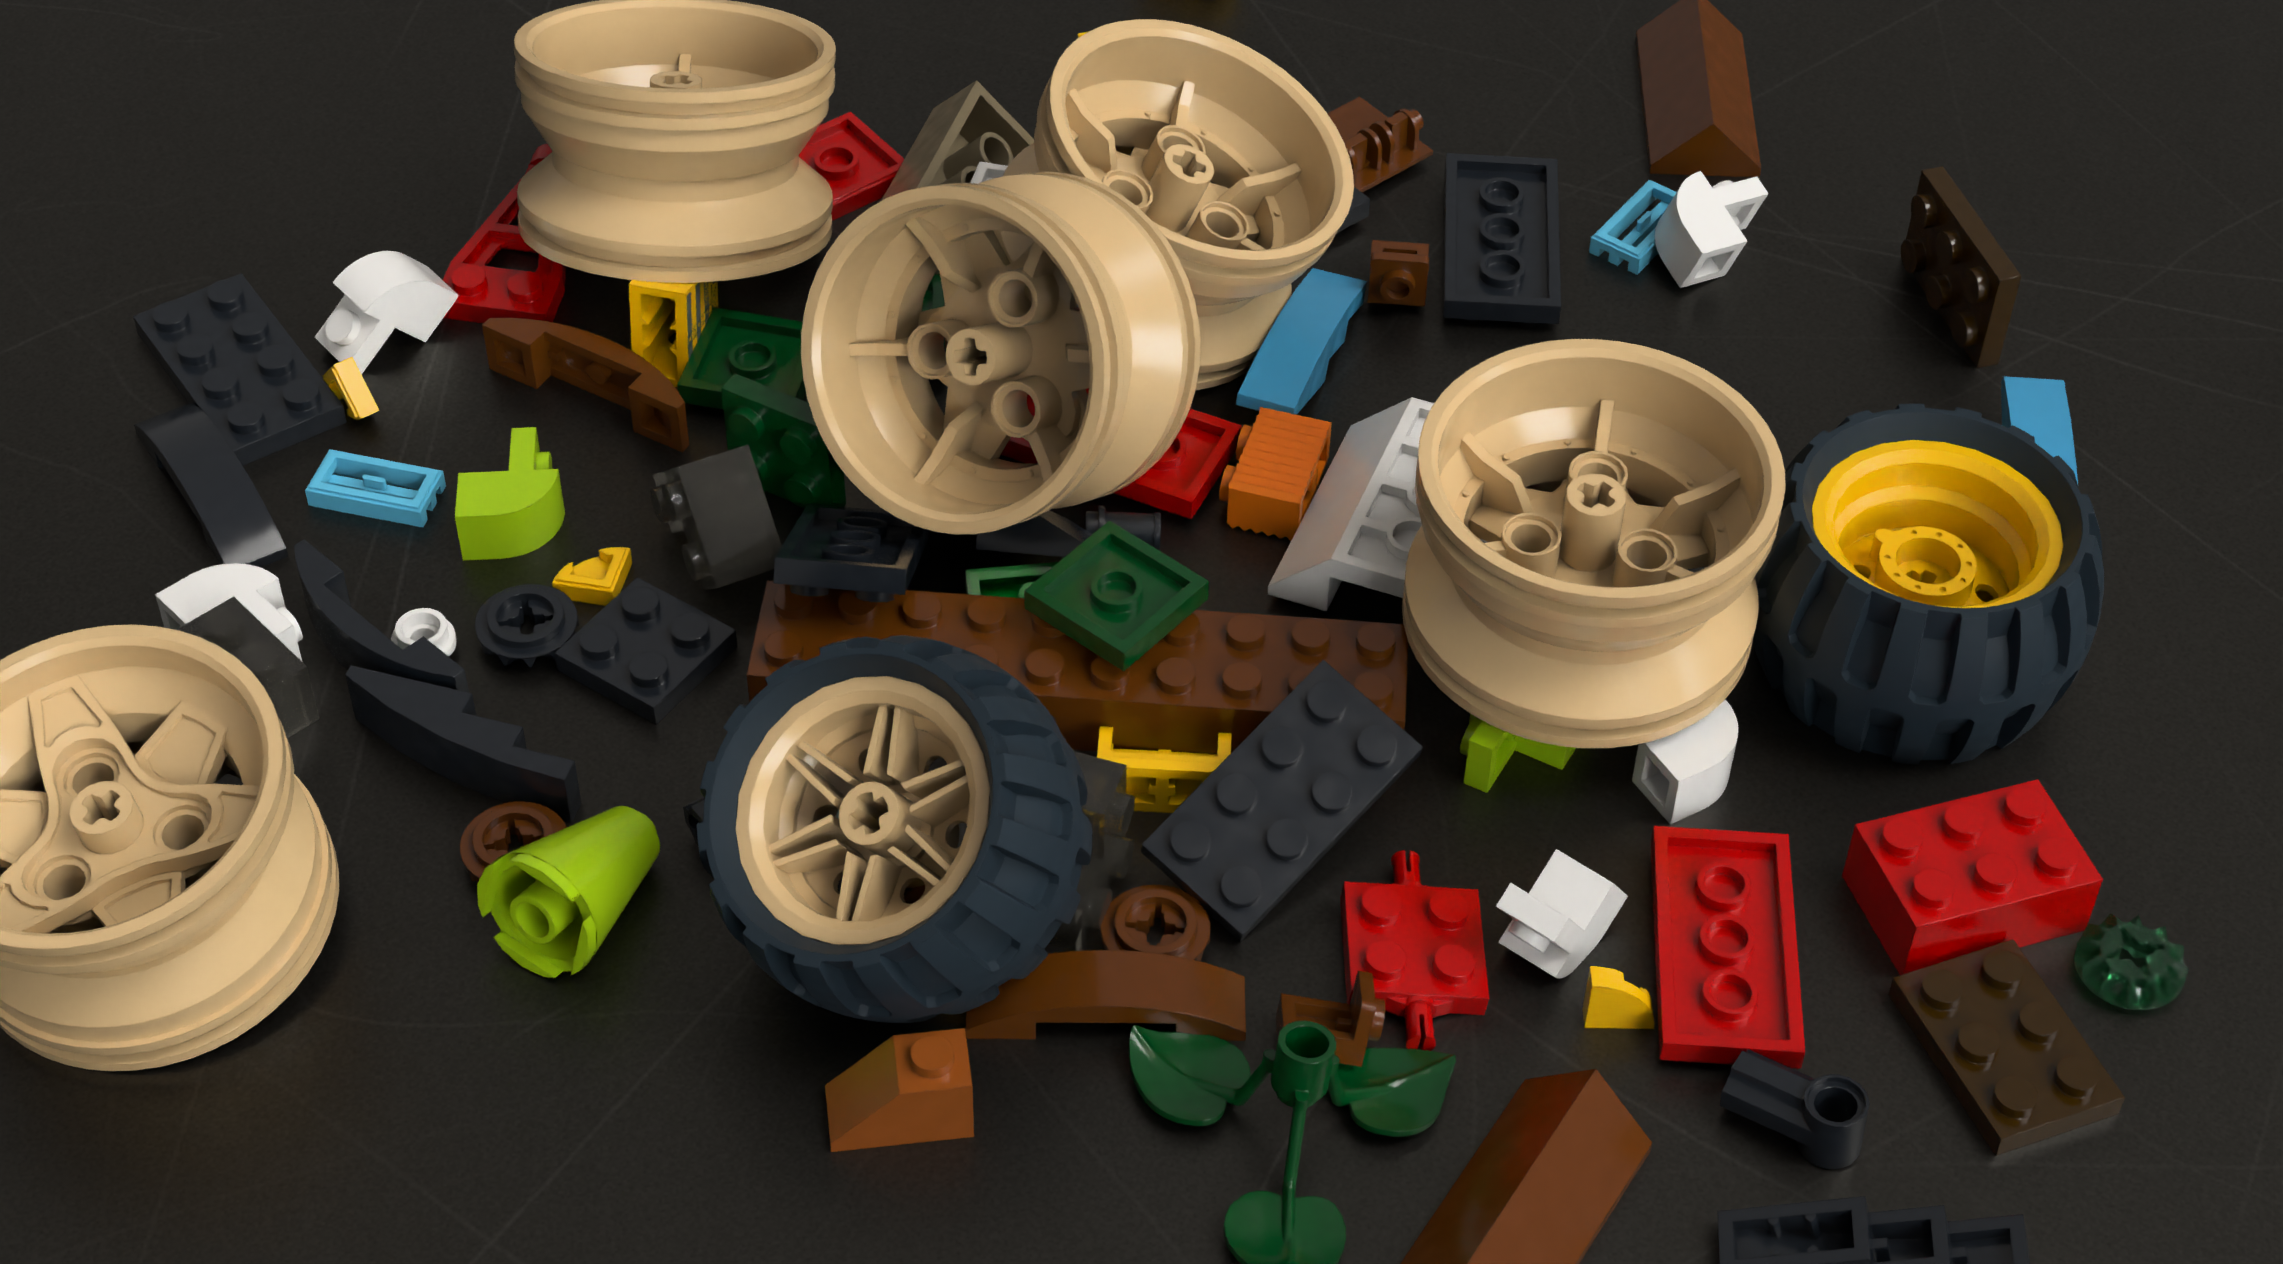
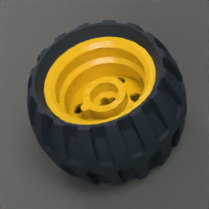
(1928, 584)

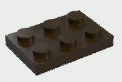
(1960, 267)
(2005, 1047)

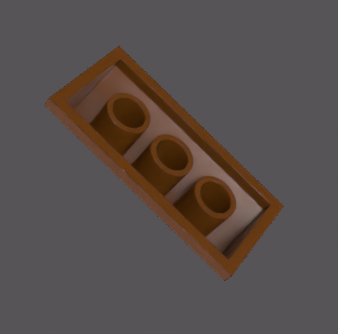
(1696, 94)
(1539, 1178)

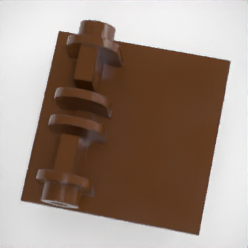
(1379, 144)

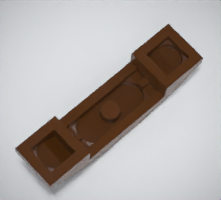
(540, 349)
(1116, 989)

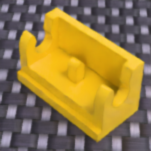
(1162, 777)

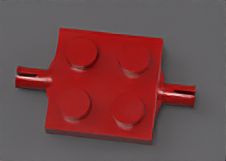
(1417, 945)

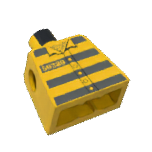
(667, 309)

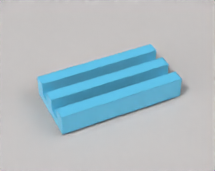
(1639, 244)
(372, 494)

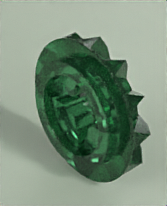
(2120, 980)

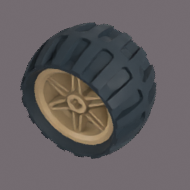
(860, 739)

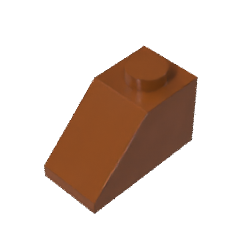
(904, 1093)

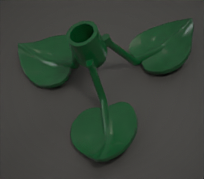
(1196, 1075)

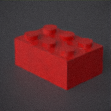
(1971, 876)

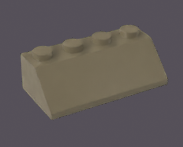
(956, 138)

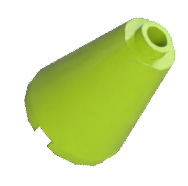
(568, 889)

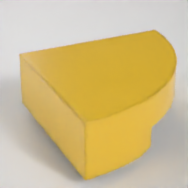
(349, 384)
(597, 578)
(1615, 1002)

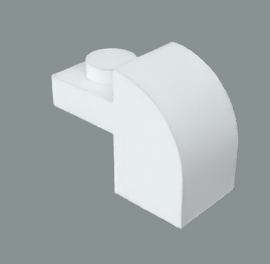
(1703, 227)
(380, 295)
(213, 585)
(1688, 767)
(1560, 915)

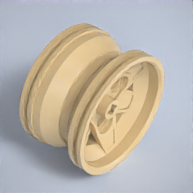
(674, 138)
(1214, 152)
(1102, 317)
(1595, 493)
(135, 889)

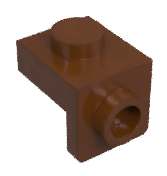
(1398, 273)
(1349, 1023)

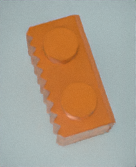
(1276, 472)

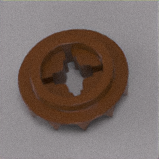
(492, 829)
(1135, 911)

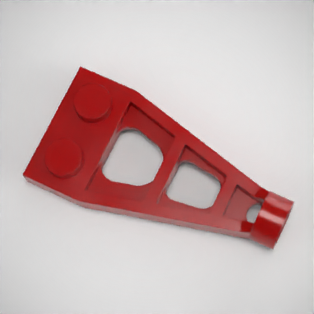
(497, 291)

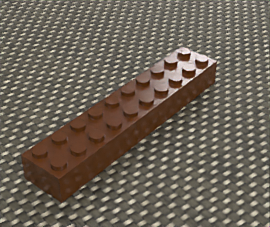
(1196, 682)

